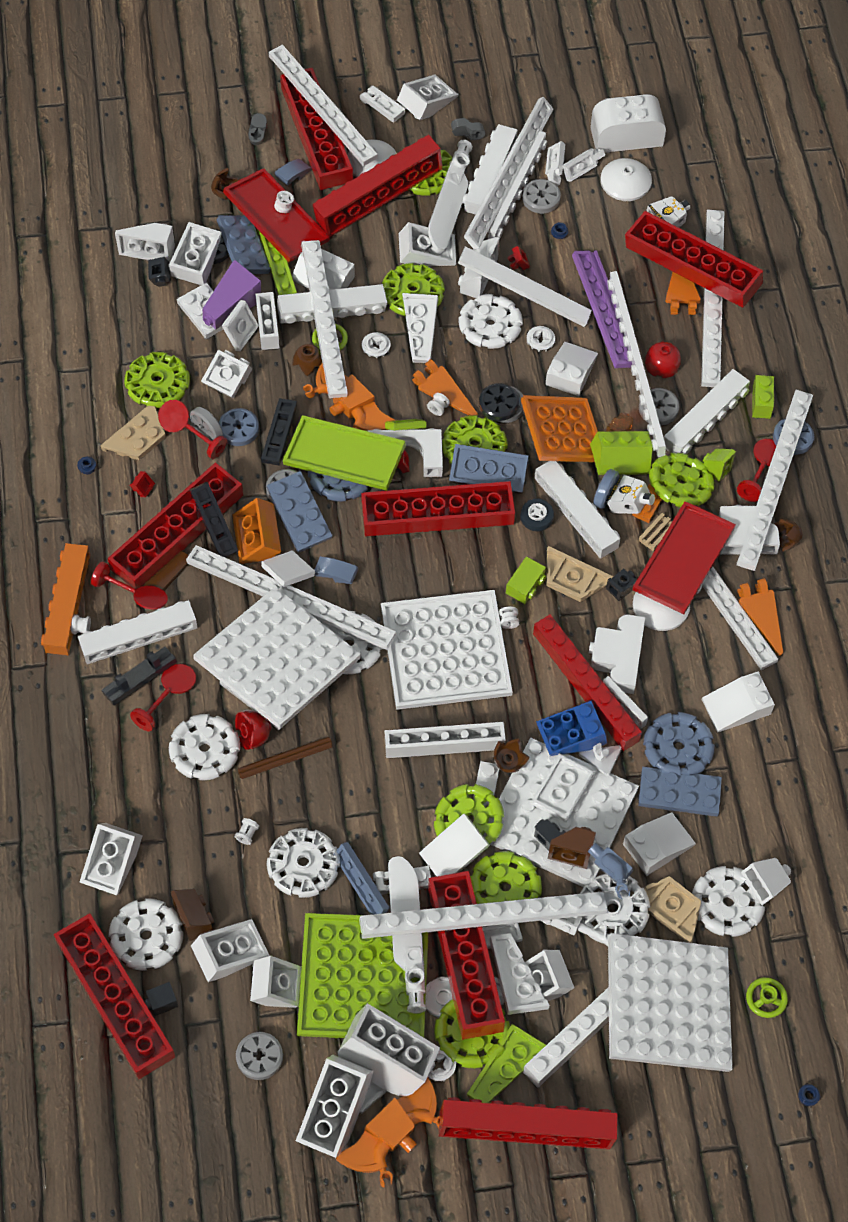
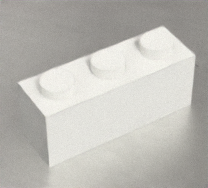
(267, 321)

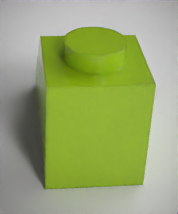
(719, 462)

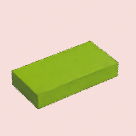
(405, 424)

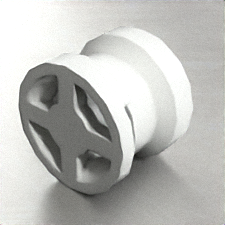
(284, 202)
(438, 404)
(509, 617)
(80, 624)

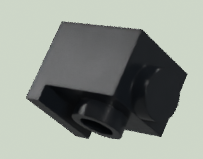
(159, 271)
(621, 584)
(546, 831)

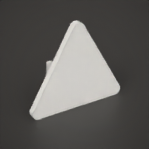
(602, 758)

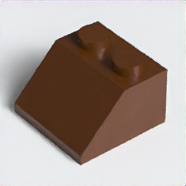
(573, 847)
(191, 912)

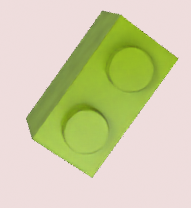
(763, 396)
(526, 580)

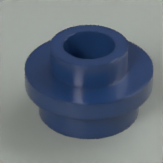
(559, 231)
(89, 468)
(809, 1089)

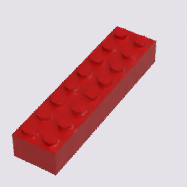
(319, 141)
(378, 185)
(694, 259)
(437, 508)
(171, 529)
(467, 961)
(114, 996)
(527, 1123)

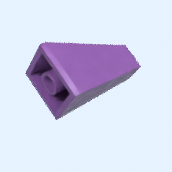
(234, 286)

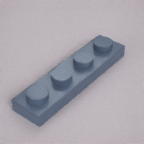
(361, 880)

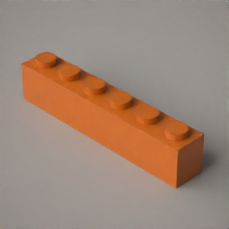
(66, 598)

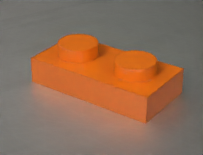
(649, 510)

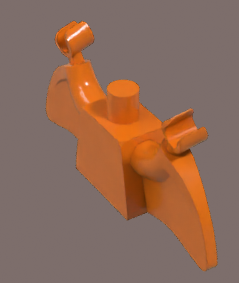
(357, 404)
(390, 1130)

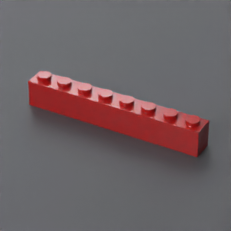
(587, 682)

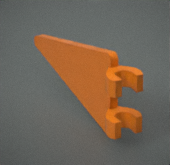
(682, 291)
(442, 382)
(763, 612)

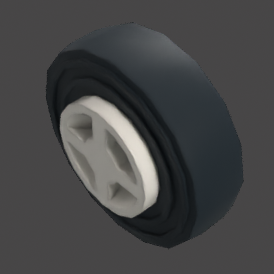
(539, 508)

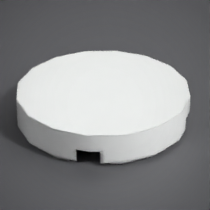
(436, 1002)

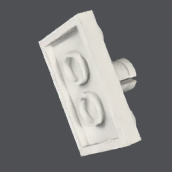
(192, 305)

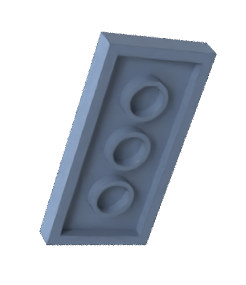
(243, 243)
(483, 465)
(299, 511)
(684, 794)

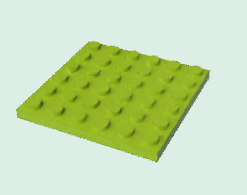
(348, 972)

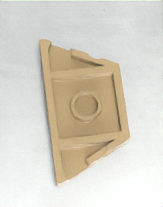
(137, 436)
(573, 576)
(674, 907)

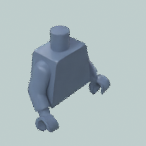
(612, 866)

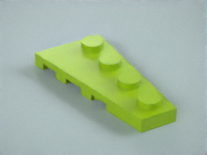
(507, 1067)

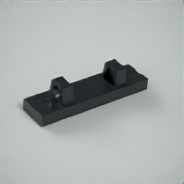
(279, 431)
(214, 520)
(139, 675)

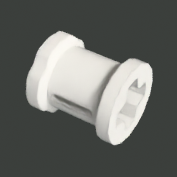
(246, 838)

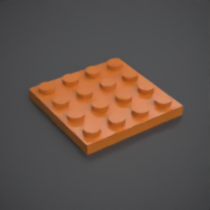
(560, 427)

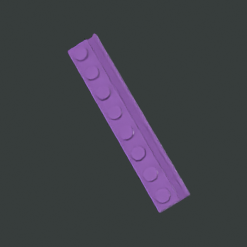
(599, 296)

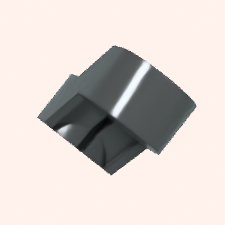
(463, 127)
(257, 129)

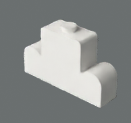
(742, 518)
(619, 651)

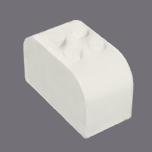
(628, 123)
(390, 1050)
(335, 1106)

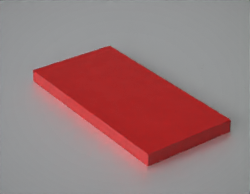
(285, 231)
(684, 557)

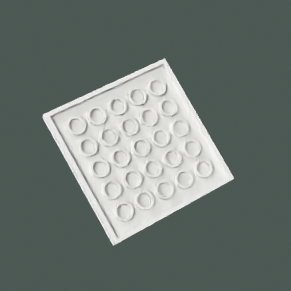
(446, 649)
(277, 657)
(599, 808)
(669, 1003)

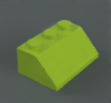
(622, 451)

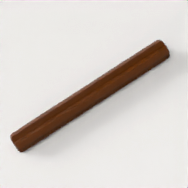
(285, 757)

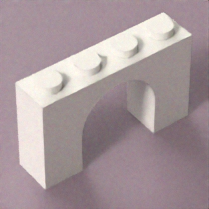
(426, 441)

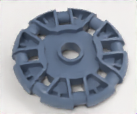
(337, 493)
(681, 734)

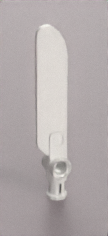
(450, 198)
(407, 947)

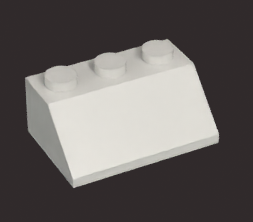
(338, 271)
(472, 282)

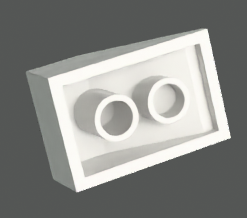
(426, 96)
(146, 241)
(417, 248)
(195, 254)
(570, 368)
(739, 702)
(657, 842)
(110, 858)
(228, 949)

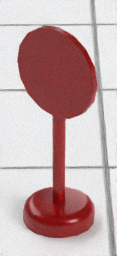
(175, 417)
(763, 452)
(145, 596)
(176, 680)

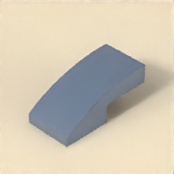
(292, 170)
(338, 570)

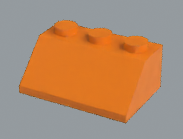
(256, 531)

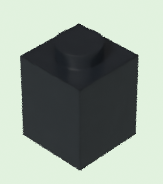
(161, 999)

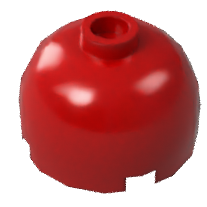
(663, 359)
(253, 728)

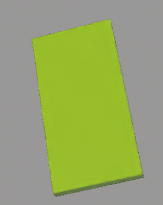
(344, 452)

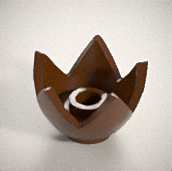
(221, 181)
(305, 361)
(790, 534)
(513, 751)

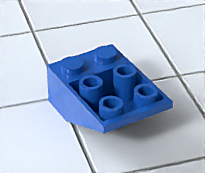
(572, 730)

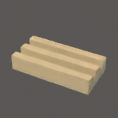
(666, 521)

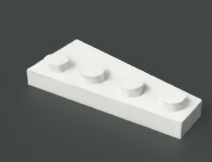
(421, 320)
(515, 977)

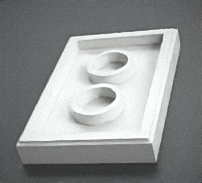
(562, 787)
(454, 847)

